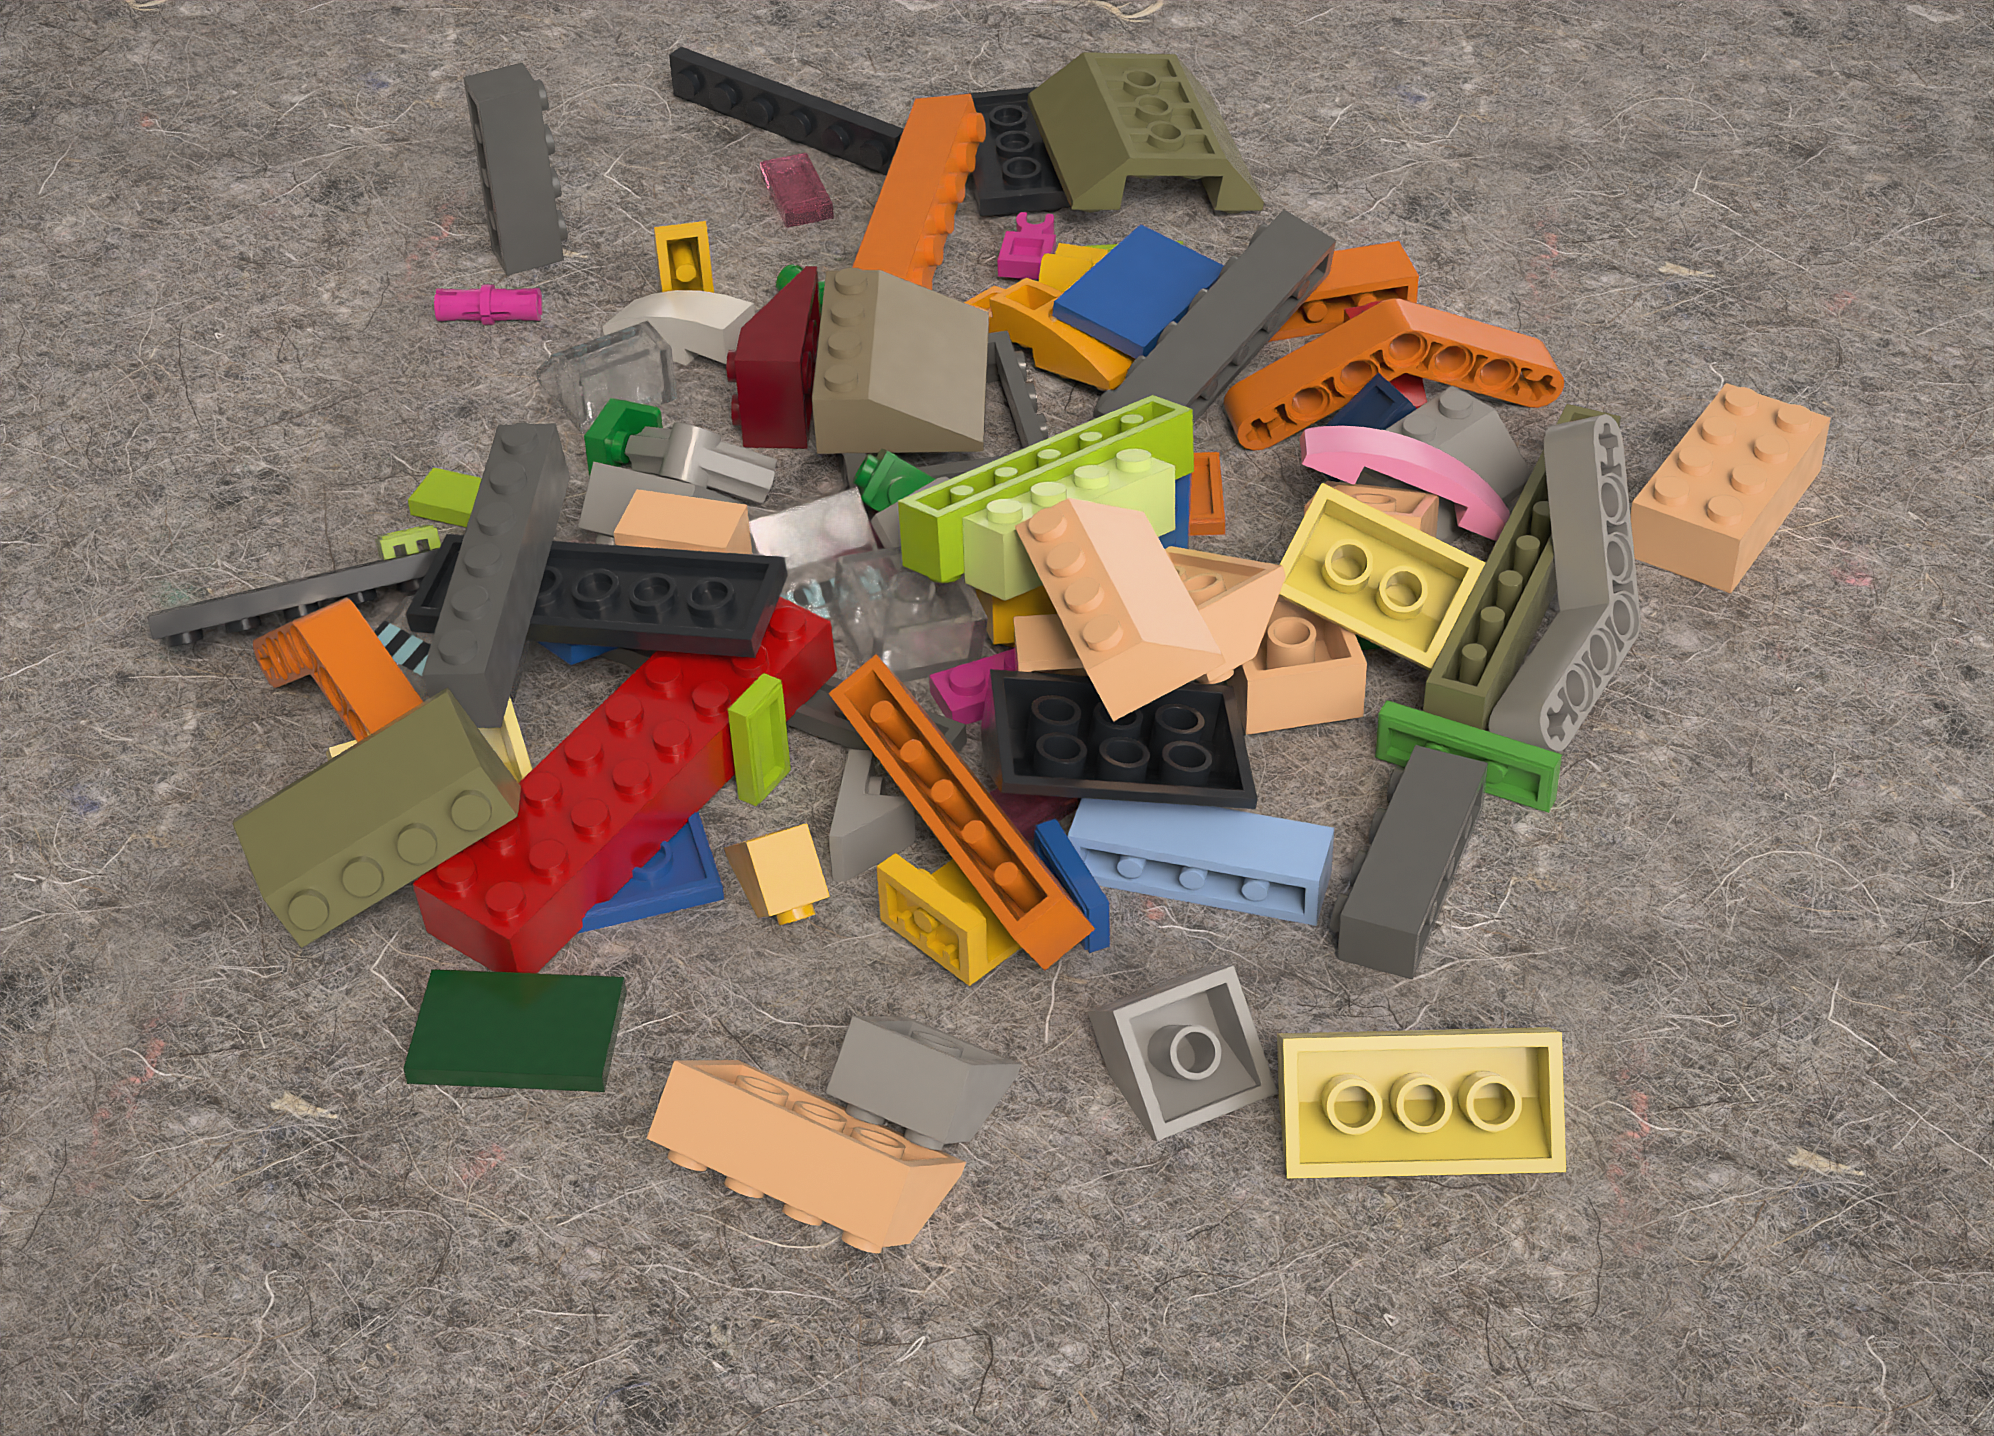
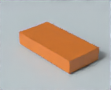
(1207, 501)

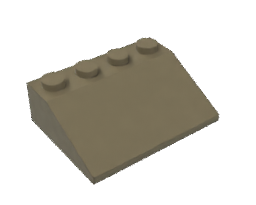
(898, 368)

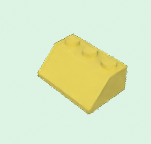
(1377, 576)

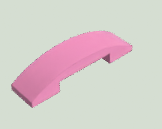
(1347, 449)

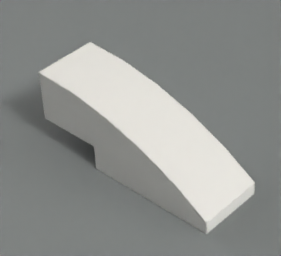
(689, 321)

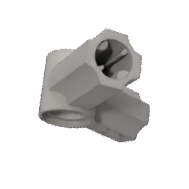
(702, 459)

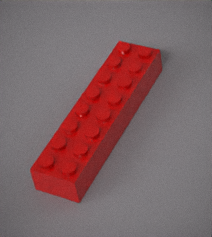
(612, 797)

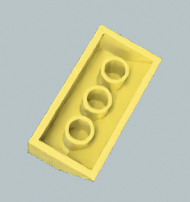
(1422, 1102)

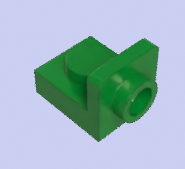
(612, 428)
(887, 480)

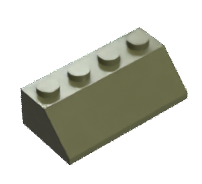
(376, 817)

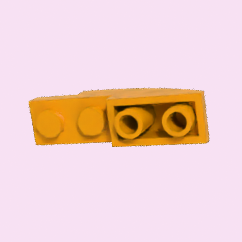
(1056, 346)

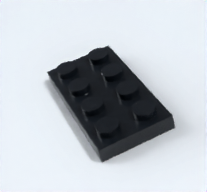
(1012, 162)

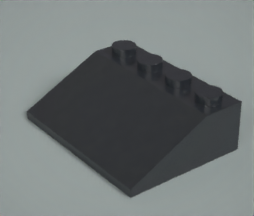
(1059, 740)

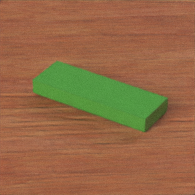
(1514, 767)

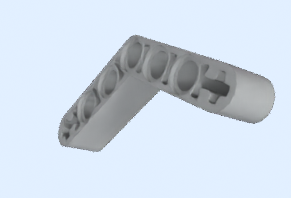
(1594, 588)

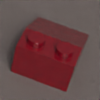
(777, 367)

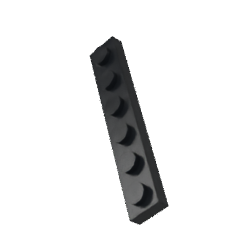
(784, 110)

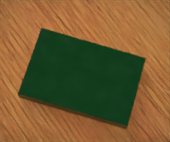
(516, 1030)

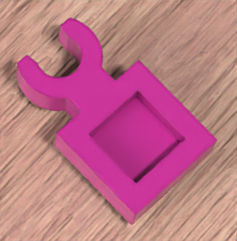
(1024, 249)

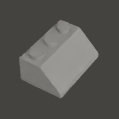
(1468, 433)

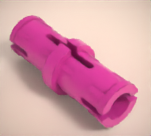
(488, 304)

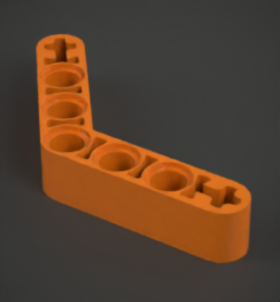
(1388, 341)
(344, 662)

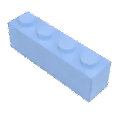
(1207, 856)

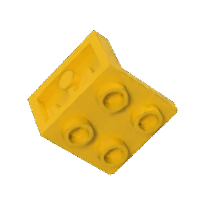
(943, 917)

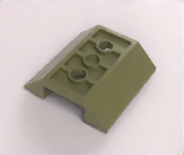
(1139, 119)

